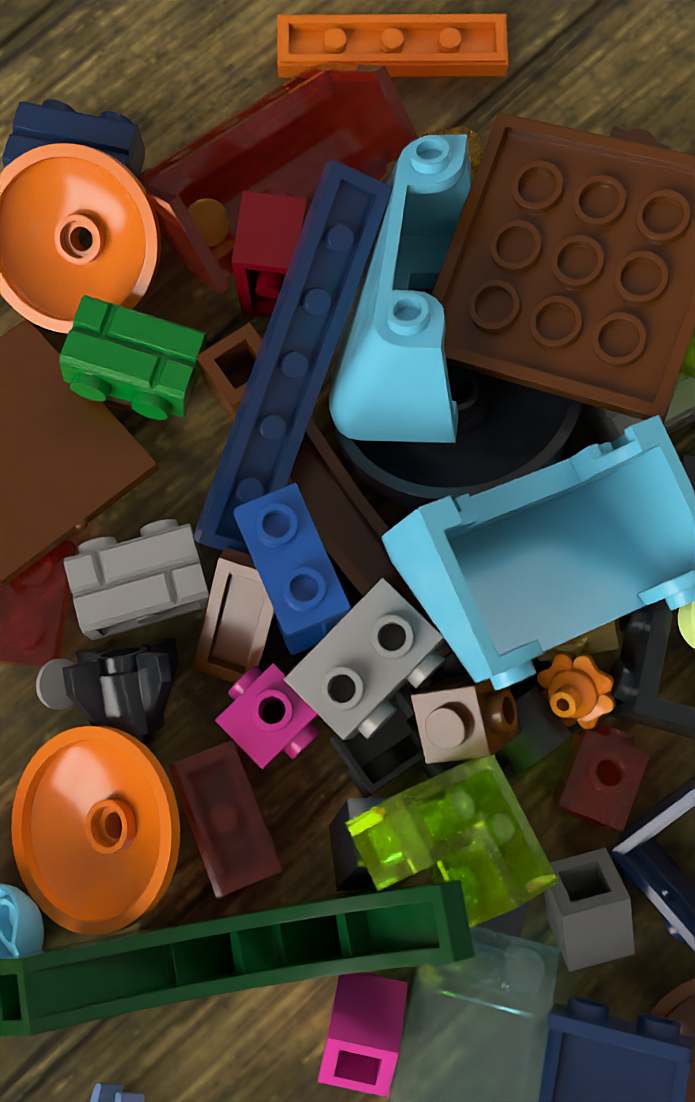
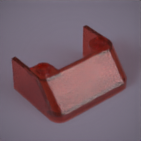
(277, 144)

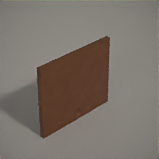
(58, 454)

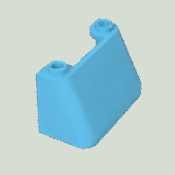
(391, 351)
(552, 552)

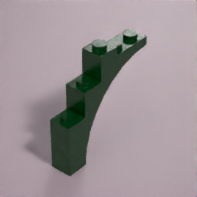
(233, 954)

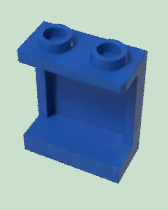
(293, 567)

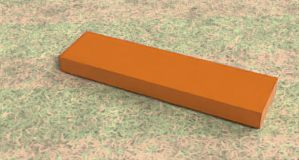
(402, 42)

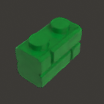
(132, 358)

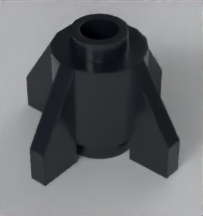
(124, 686)

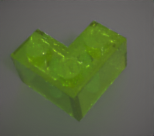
(462, 830)

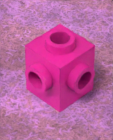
(246, 721)

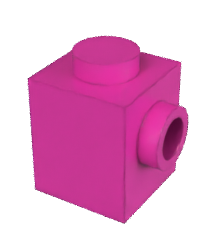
(363, 1033)

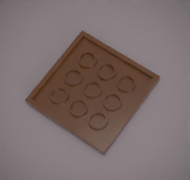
(574, 267)

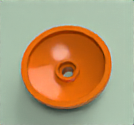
(42, 209)
(70, 834)

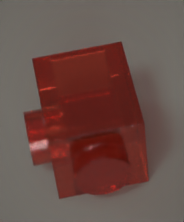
(600, 777)

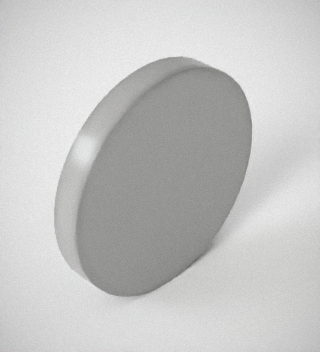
(51, 685)

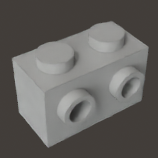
(368, 662)

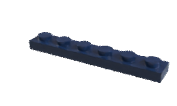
(295, 348)

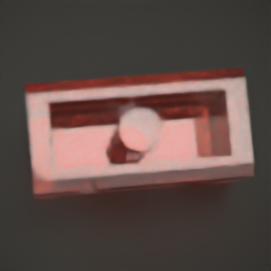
(226, 818)

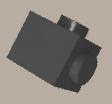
(589, 910)

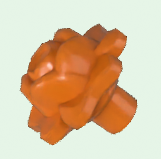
(577, 689)

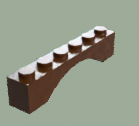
(338, 508)

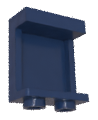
(613, 1058)

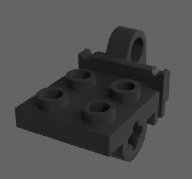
(399, 747)

